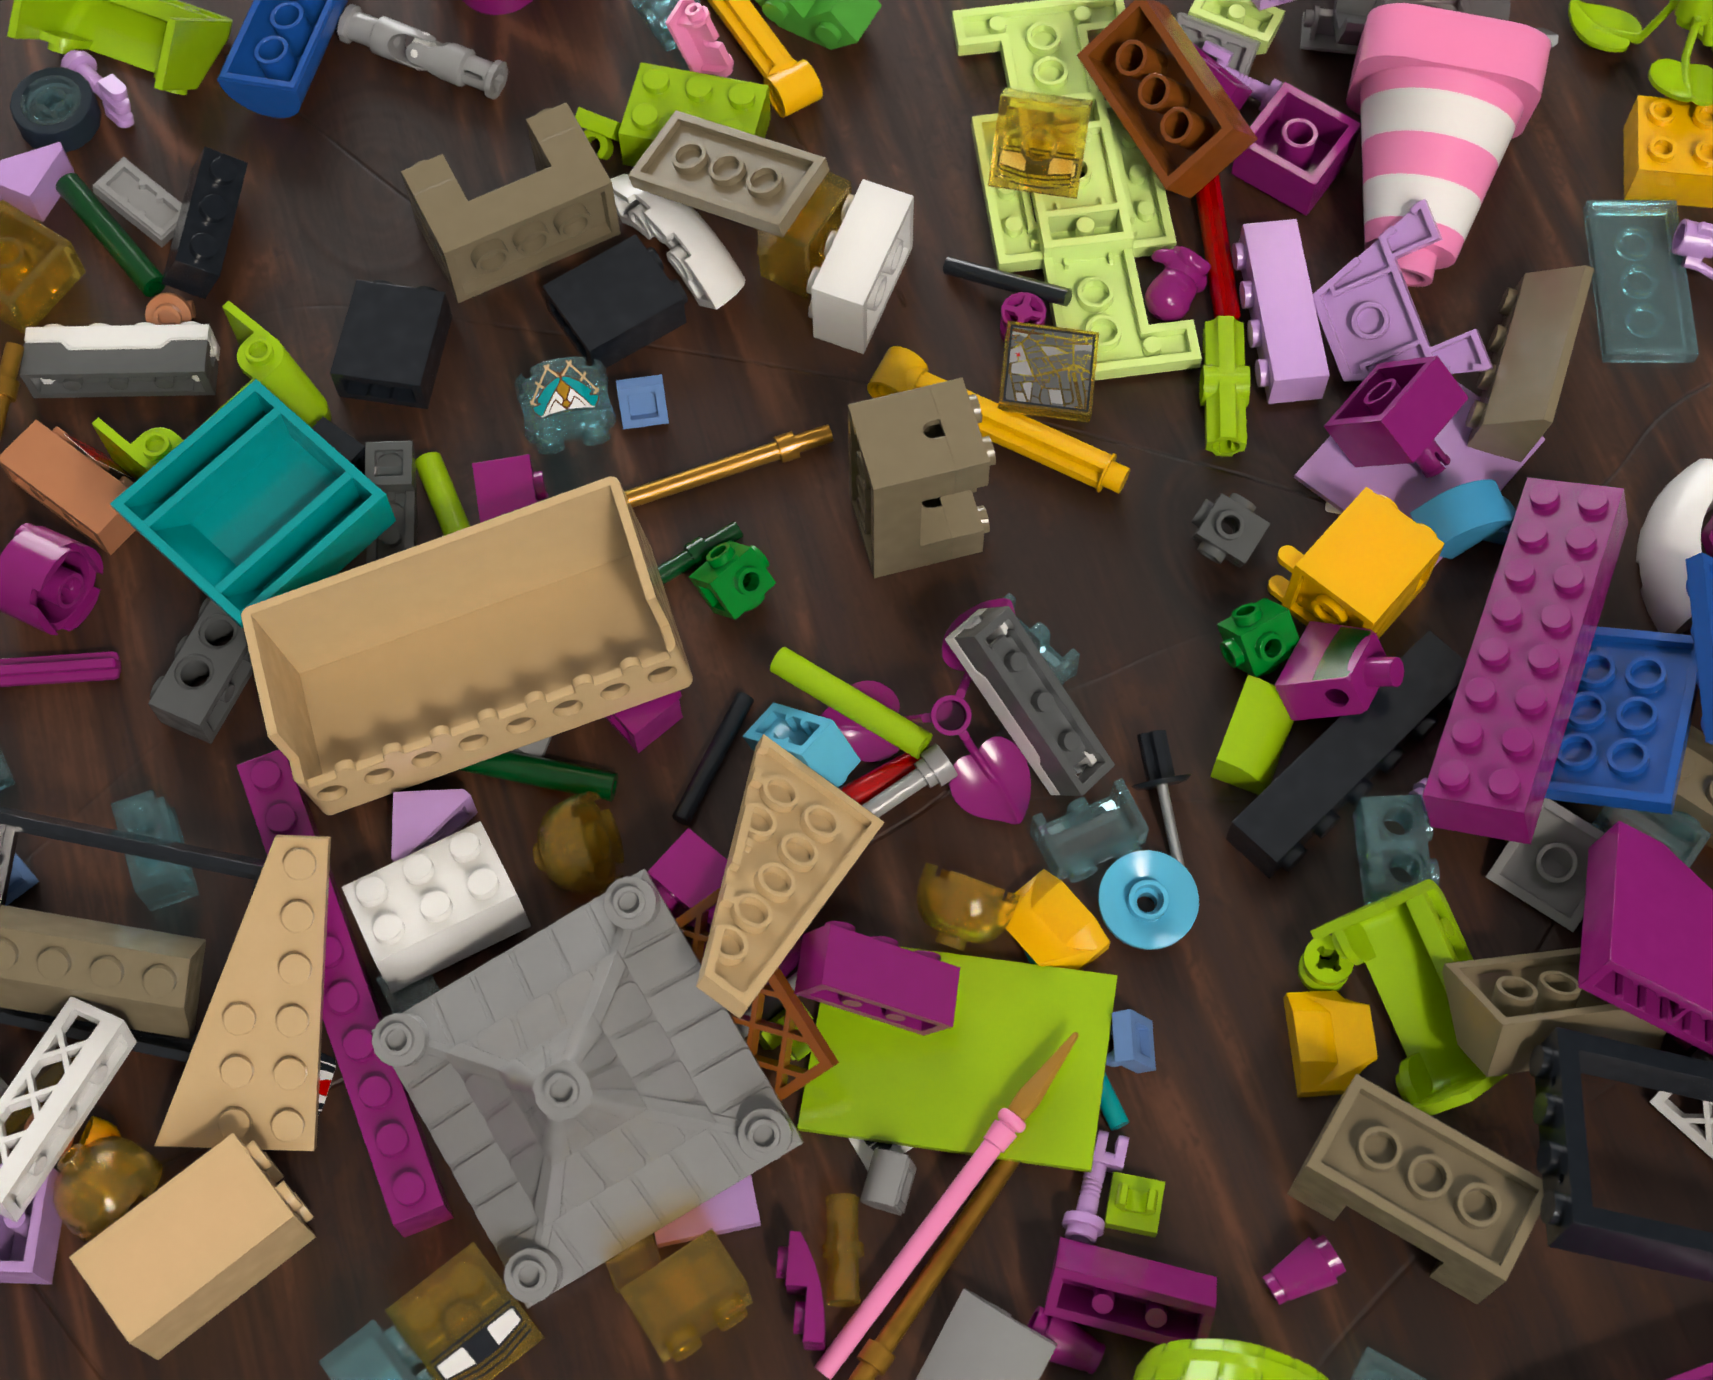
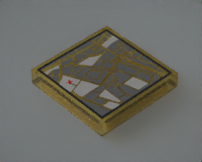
(1048, 371)

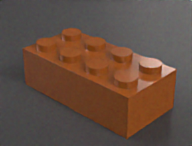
(1166, 97)

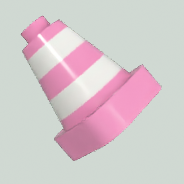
(1436, 117)

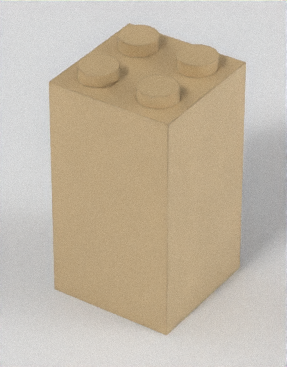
(195, 1245)

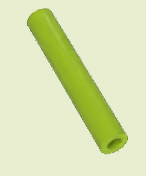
(441, 493)
(850, 702)

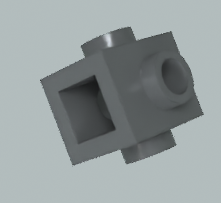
(1245, 525)

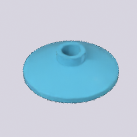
(1164, 882)

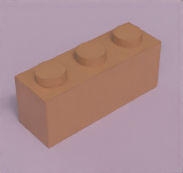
(68, 484)

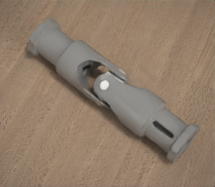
(445, 60)

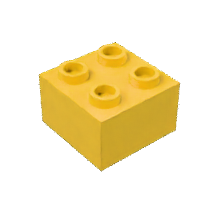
(1669, 152)

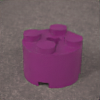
(48, 579)

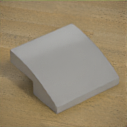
(986, 1345)

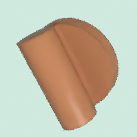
(169, 310)

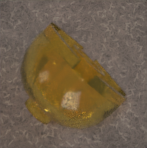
(579, 845)
(963, 907)
(101, 1183)

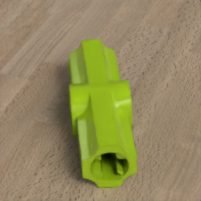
(1224, 386)

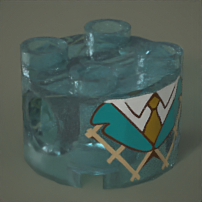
(565, 404)

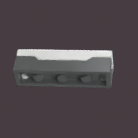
(120, 360)
(1030, 701)

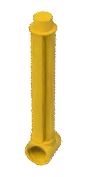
(790, 81)
(906, 370)

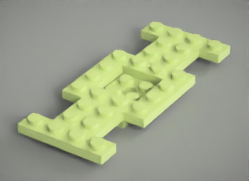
(1119, 201)

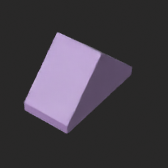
(31, 179)
(427, 817)

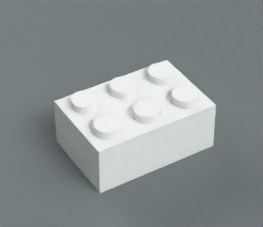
(861, 265)
(436, 907)

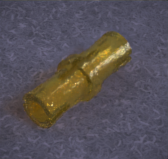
(842, 1250)

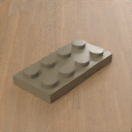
(729, 173)

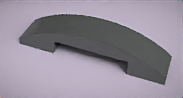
(394, 471)

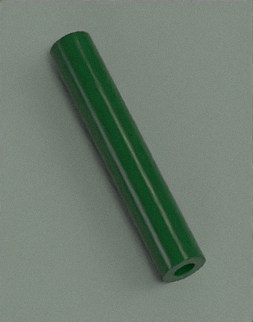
(110, 234)
(548, 774)

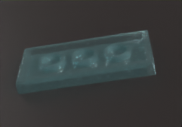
(1639, 282)

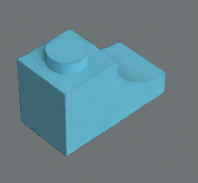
(808, 738)

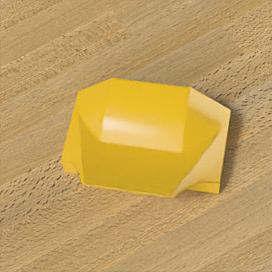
(1056, 925)
(1328, 1041)

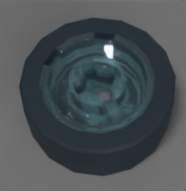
(55, 108)

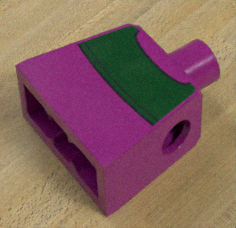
(1336, 672)

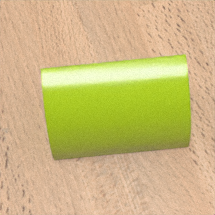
(1254, 738)

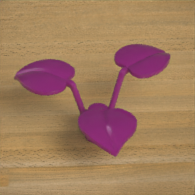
(992, 779)

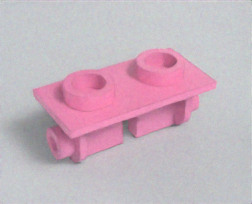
(697, 38)

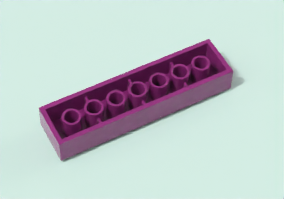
(1526, 661)

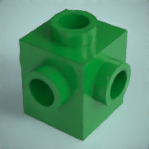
(733, 579)
(1258, 637)

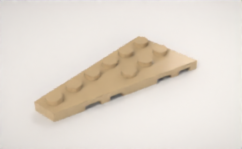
(783, 865)
(262, 1033)

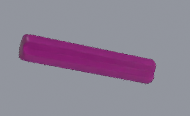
(60, 669)

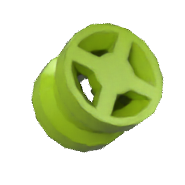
(1319, 973)

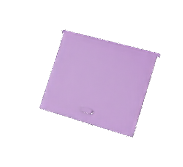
(1339, 482)

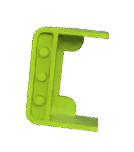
(155, 35)
(259, 358)
(1405, 949)

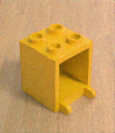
(1360, 567)

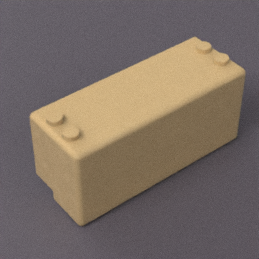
(465, 647)

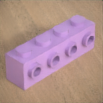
(1281, 311)

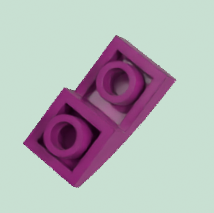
(802, 1278)

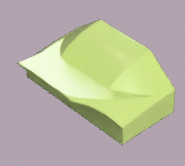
(1242, 18)

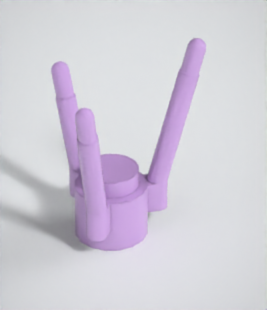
(1694, 242)

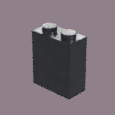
(616, 302)
(391, 343)

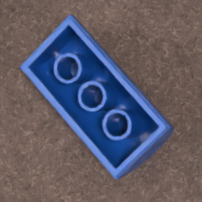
(279, 54)

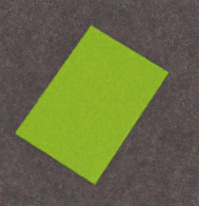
(953, 1082)

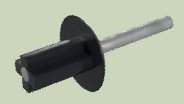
(1160, 775)

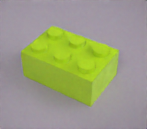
(715, 98)

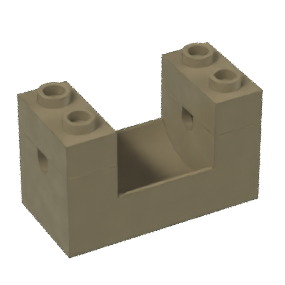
(521, 224)
(916, 474)
(1422, 1186)

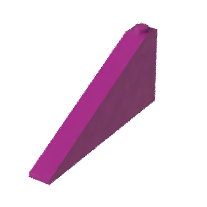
(1648, 935)

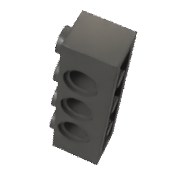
(203, 708)

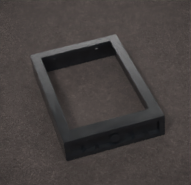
(15, 821)
(1564, 1160)

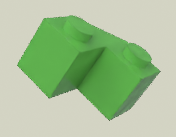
(823, 21)

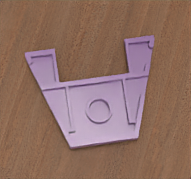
(1372, 314)

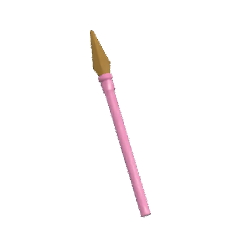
(995, 1141)

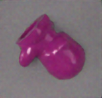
(1176, 286)

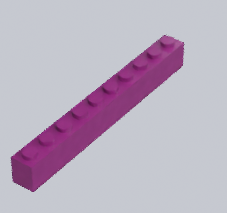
(349, 1014)

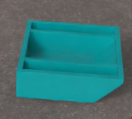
(255, 504)

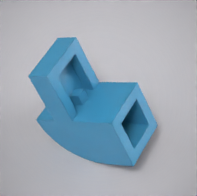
(1467, 516)

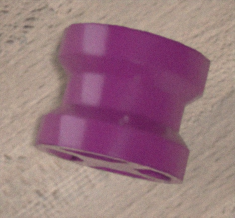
(1022, 308)

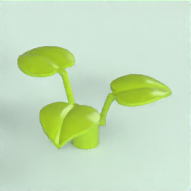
(1615, 29)

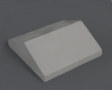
(1552, 868)

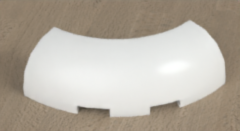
(693, 245)
(1669, 538)

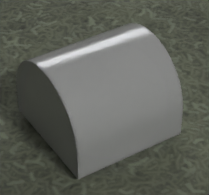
(888, 1181)

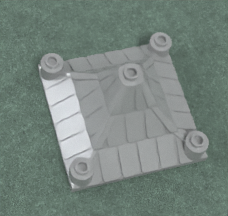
(586, 1088)

